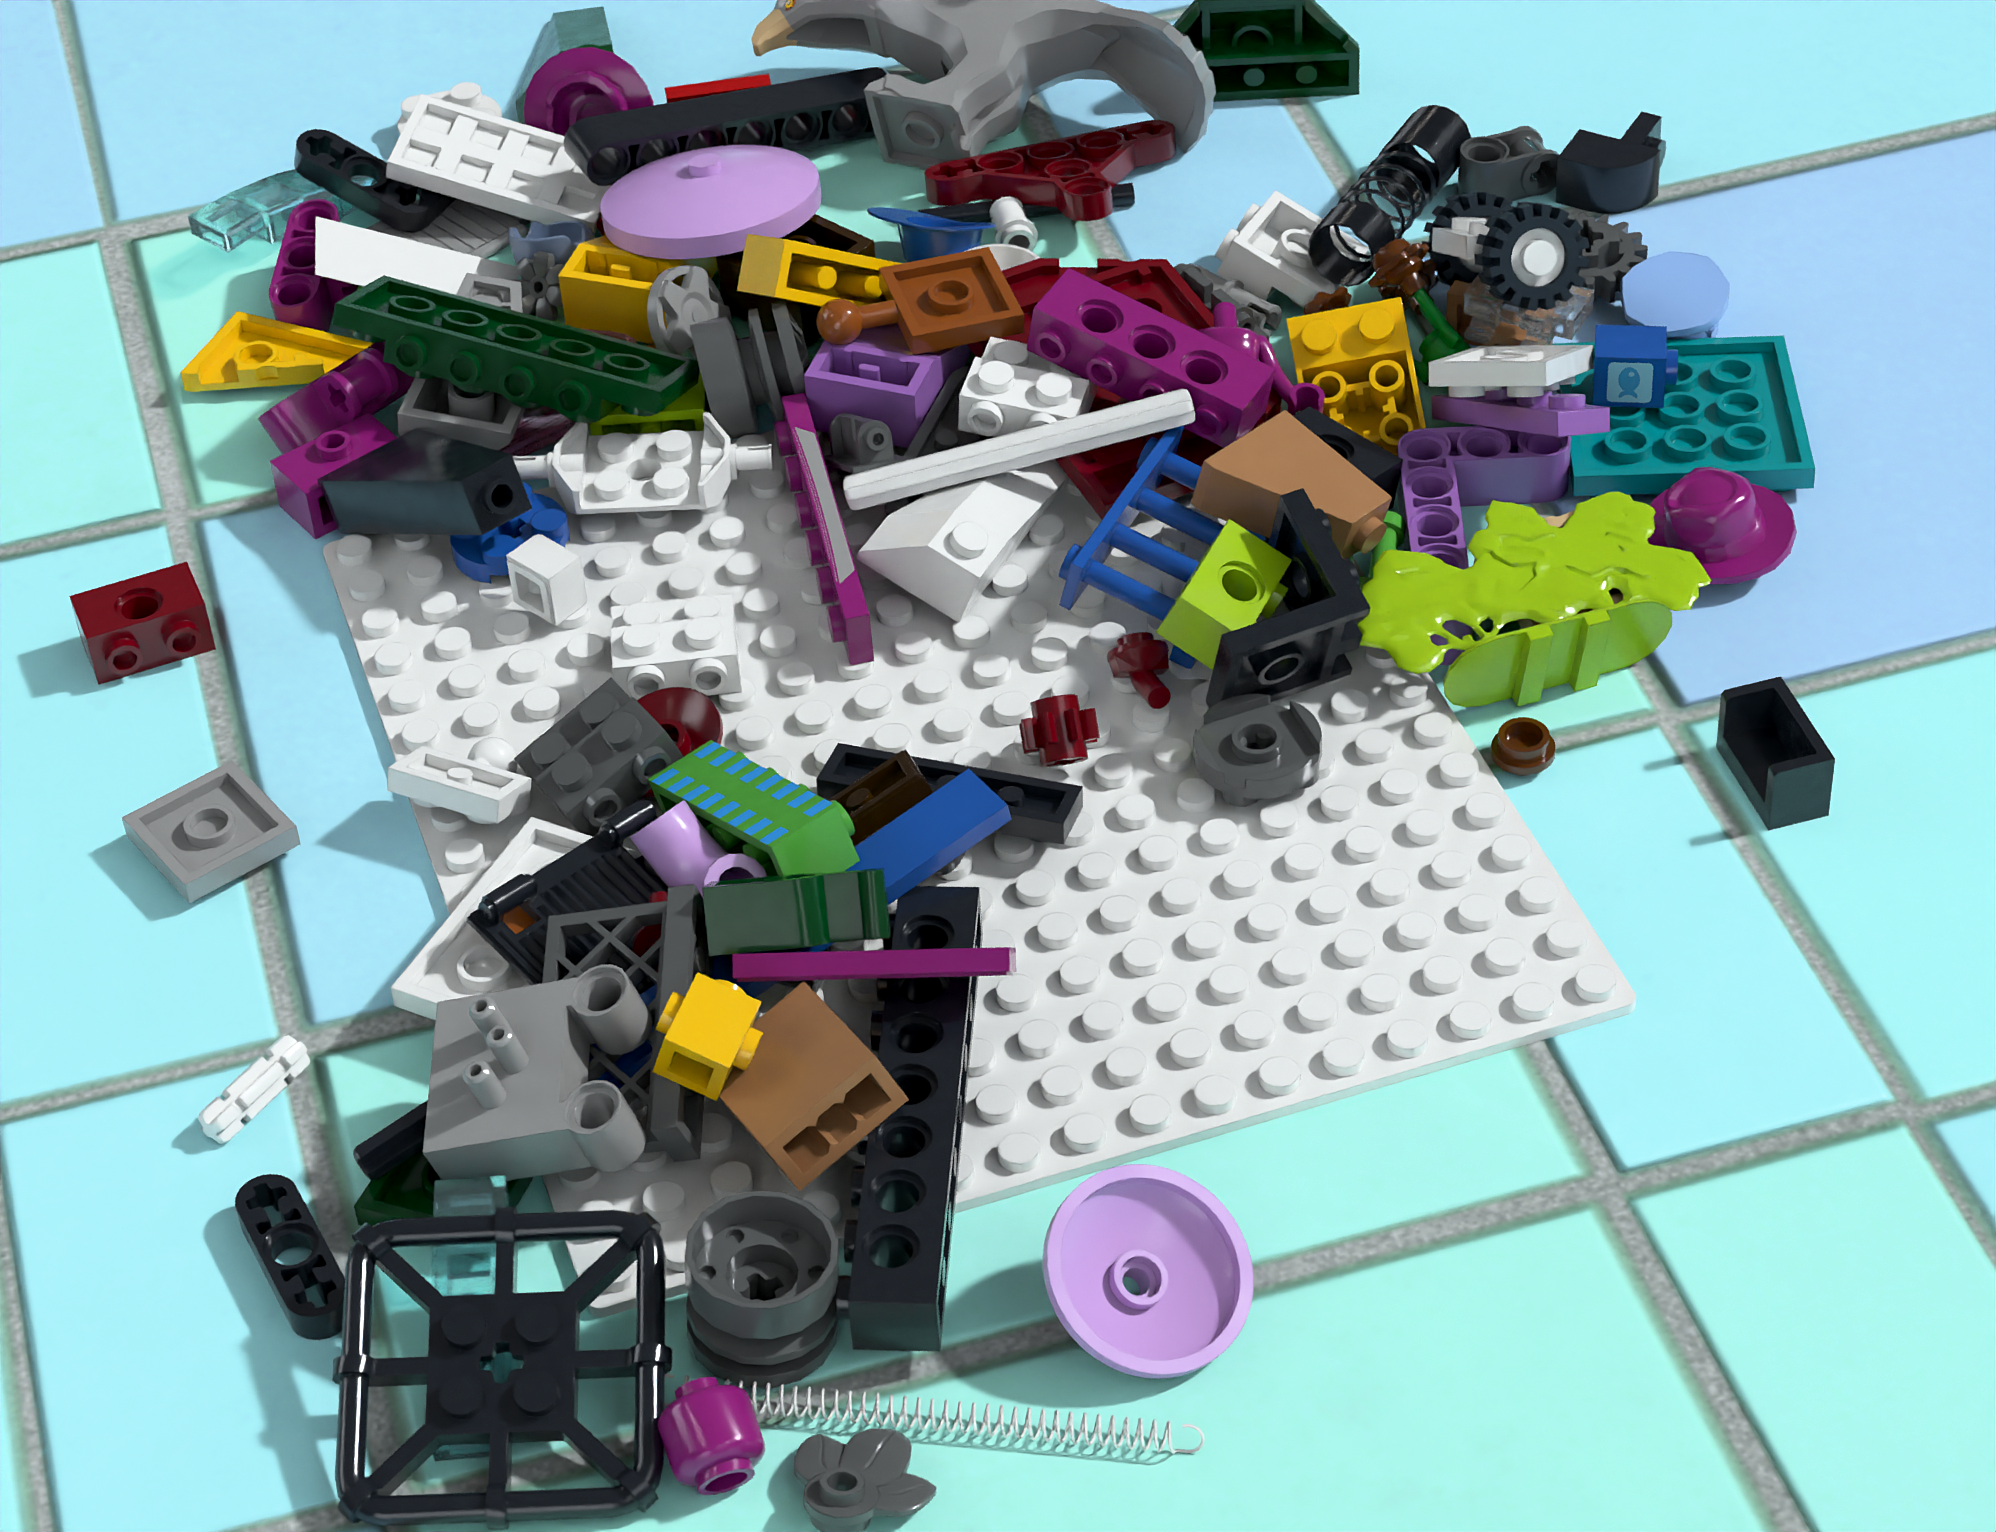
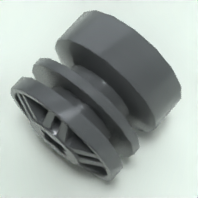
(750, 369)
(762, 1288)

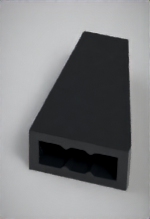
(425, 488)

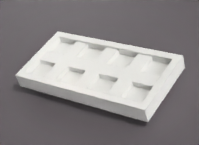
(493, 164)

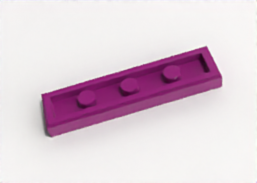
(874, 964)

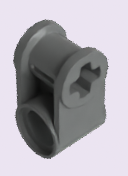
(1506, 163)

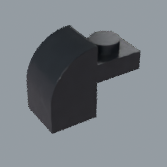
(1610, 172)

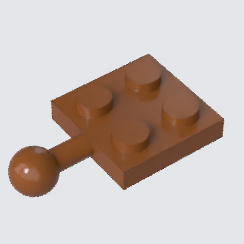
(934, 303)

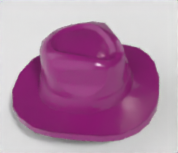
(582, 86)
(1726, 523)

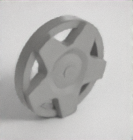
(684, 305)

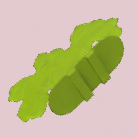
(1541, 576)

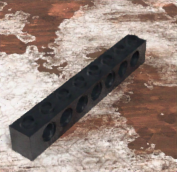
(914, 1155)

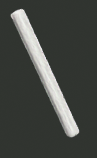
(1019, 449)

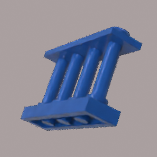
(1085, 564)

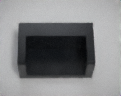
(1775, 753)

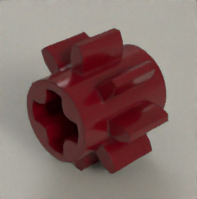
(1059, 730)

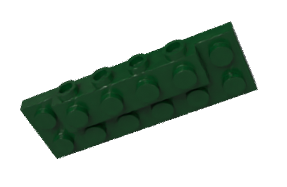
(513, 352)

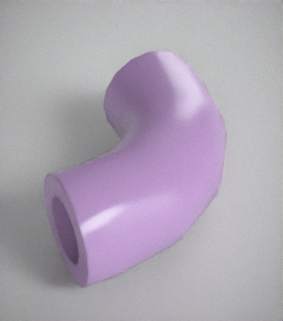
(687, 854)

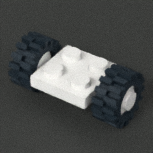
(1525, 250)

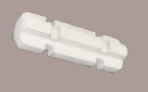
(254, 1089)

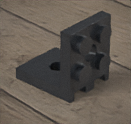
(1312, 638)

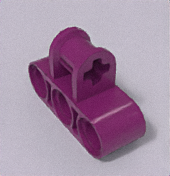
(295, 290)
(336, 398)

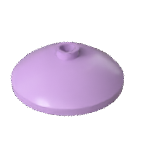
(1176, 1248)

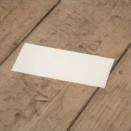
(365, 255)

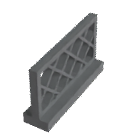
(681, 952)

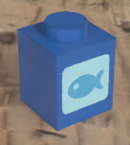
(1632, 366)

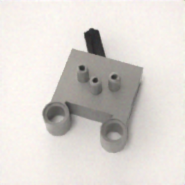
(515, 1084)

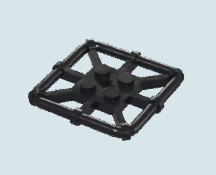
(536, 1401)

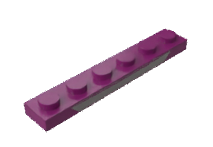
(826, 539)

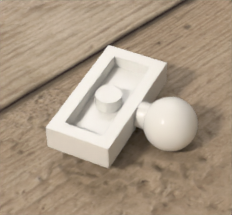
(478, 786)

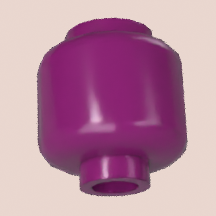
(711, 1436)

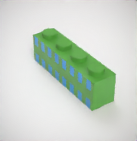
(758, 812)

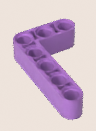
(1471, 468)

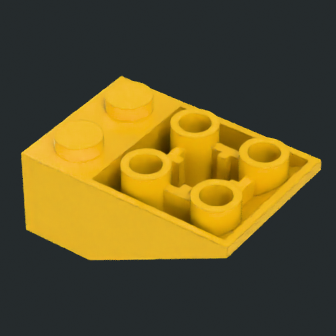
(611, 287)
(1363, 367)

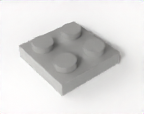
(211, 831)

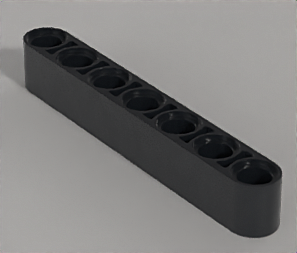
(777, 115)

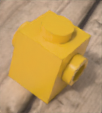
(707, 1035)

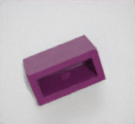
(298, 470)

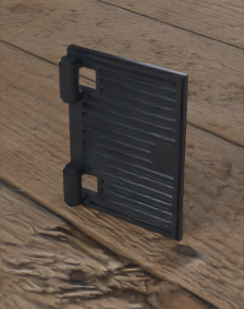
(585, 879)

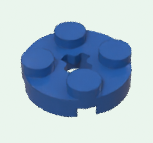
(486, 554)

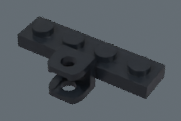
(1037, 806)

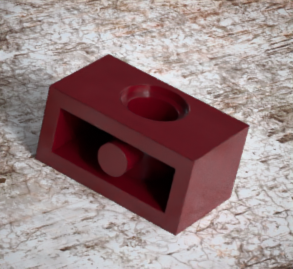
(142, 622)

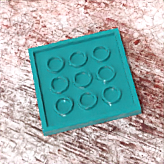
(1727, 412)

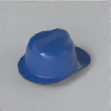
(929, 235)

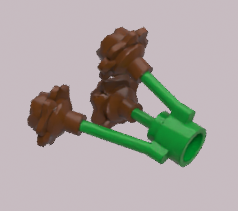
(1404, 275)

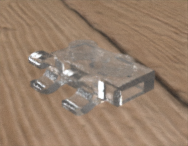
(1540, 324)

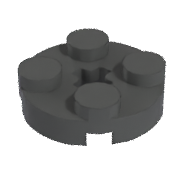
(1244, 774)

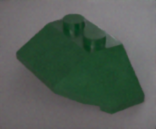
(1272, 49)

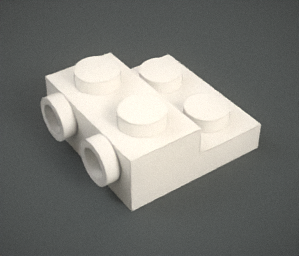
(1272, 251)
(1019, 391)
(676, 645)

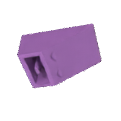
(879, 381)

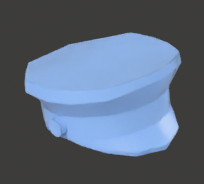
(1676, 292)

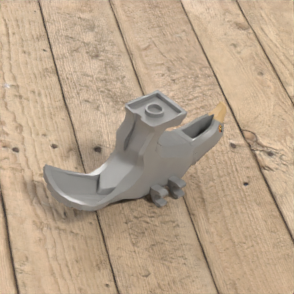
(991, 60)

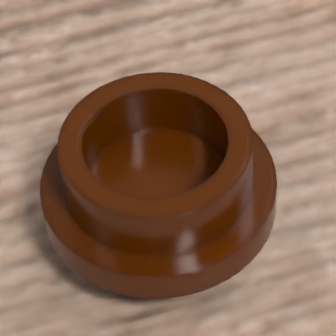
(1523, 747)

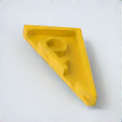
(266, 353)

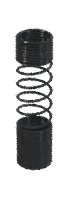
(1405, 177)

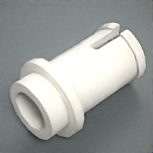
(1012, 225)

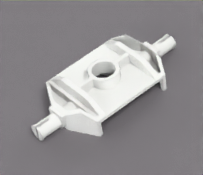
(604, 470)

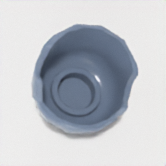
(556, 238)

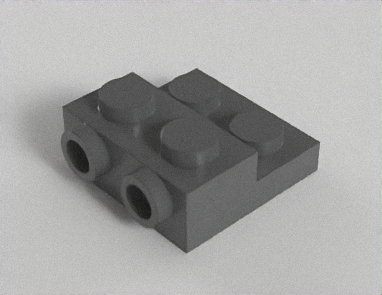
(598, 757)

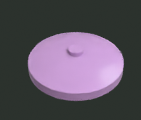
(710, 201)

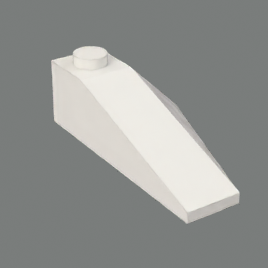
(961, 535)

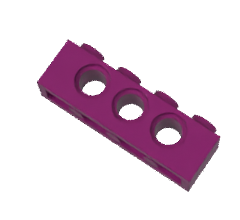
(1148, 354)

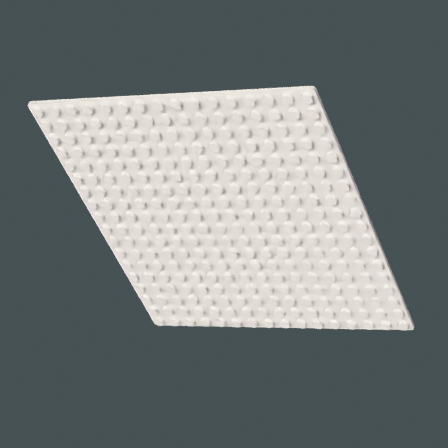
(1169, 957)

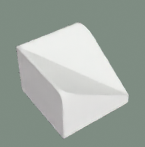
(547, 579)

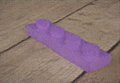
(1544, 415)

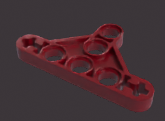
(1060, 173)

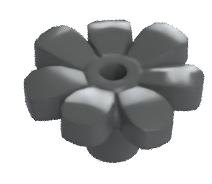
(540, 285)

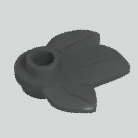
(859, 1479)

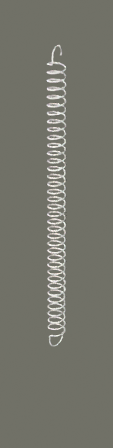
(972, 1420)

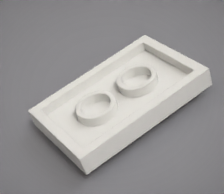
(1522, 368)

